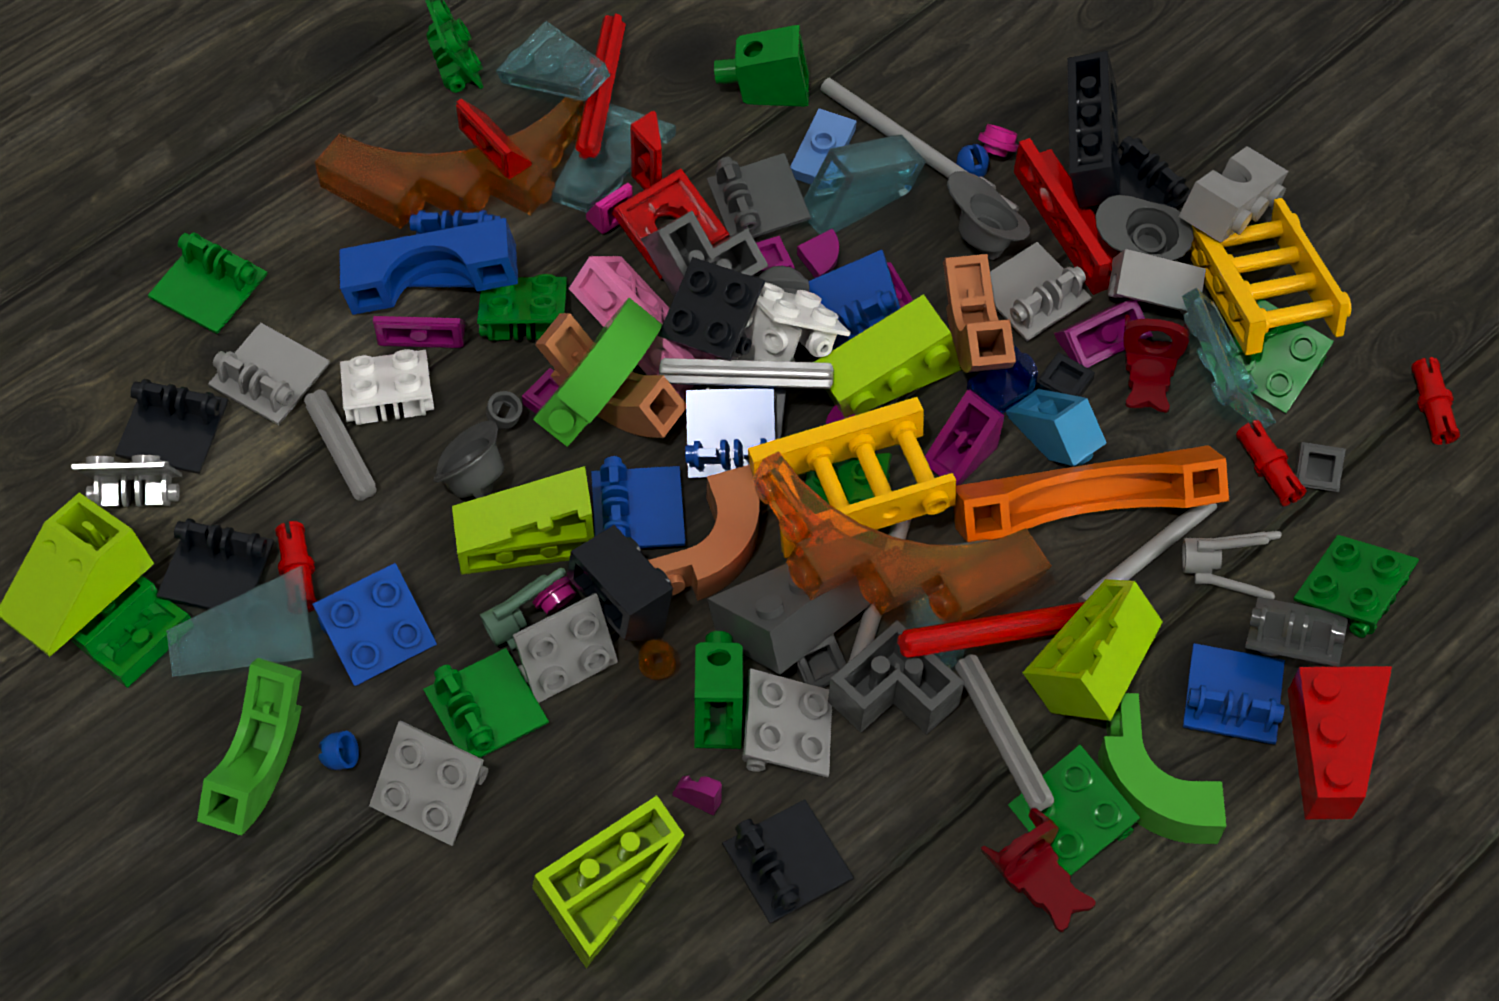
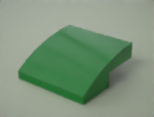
(130, 632)

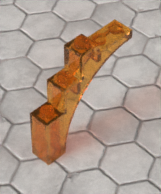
(399, 183)
(892, 570)

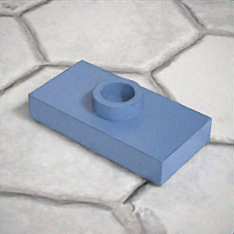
(825, 132)

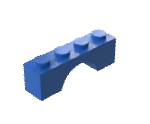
(380, 271)

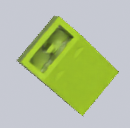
(72, 573)

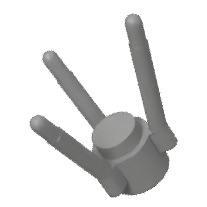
(1205, 554)

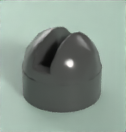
(495, 404)

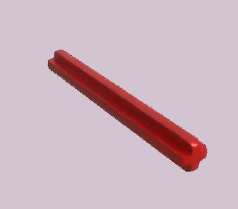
(597, 105)
(985, 630)

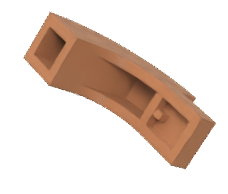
(978, 335)
(642, 403)
(729, 545)

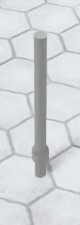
(891, 128)

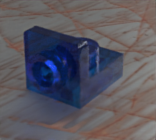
(1006, 386)

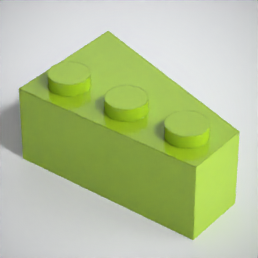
(891, 359)
(524, 524)
(1096, 652)
(607, 876)

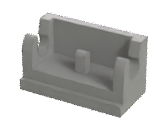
(1153, 279)

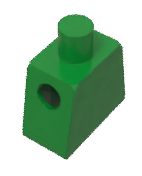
(768, 68)
(718, 680)

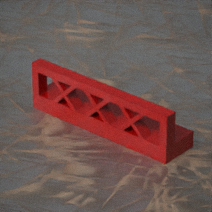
(1072, 226)

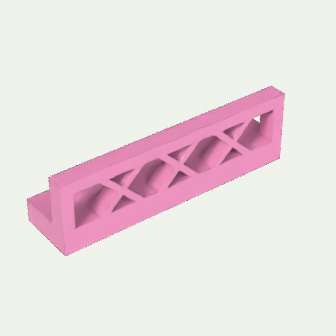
(605, 292)

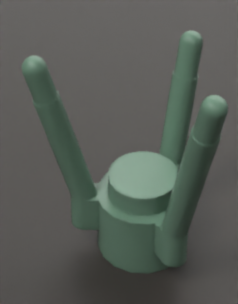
(507, 618)

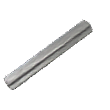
(747, 373)
(1004, 733)

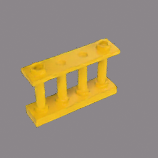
(1237, 297)
(859, 438)

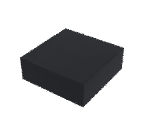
(1065, 376)

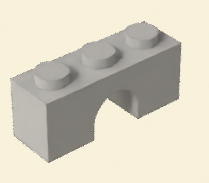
(1231, 200)

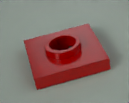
(668, 197)

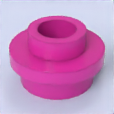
(998, 140)
(555, 596)

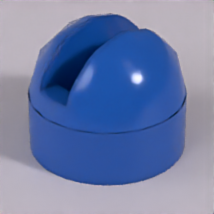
(966, 161)
(333, 743)

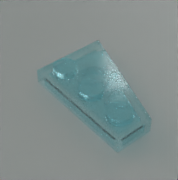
(554, 65)
(591, 180)
(1232, 381)
(261, 624)

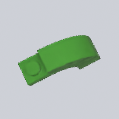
(599, 372)
(251, 768)
(1165, 804)

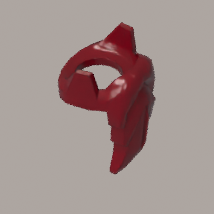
(1152, 362)
(1033, 868)

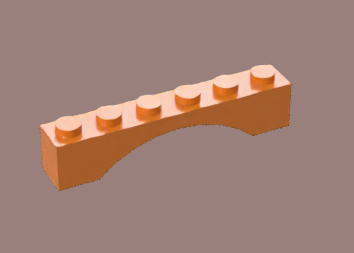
(1155, 480)

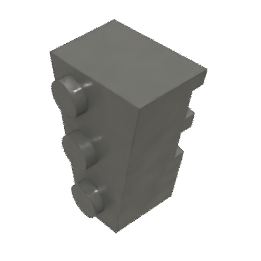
(778, 618)

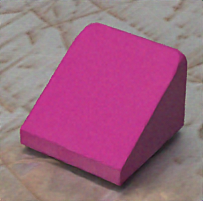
(601, 213)

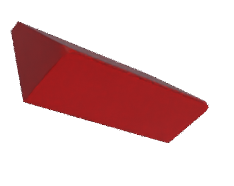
(491, 140)
(646, 151)

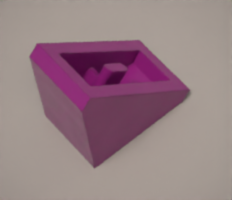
(966, 438)

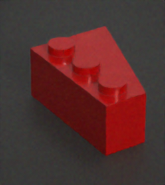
(1336, 735)

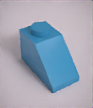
(1059, 426)

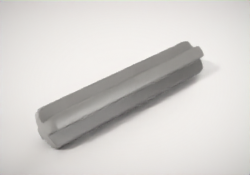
(340, 445)

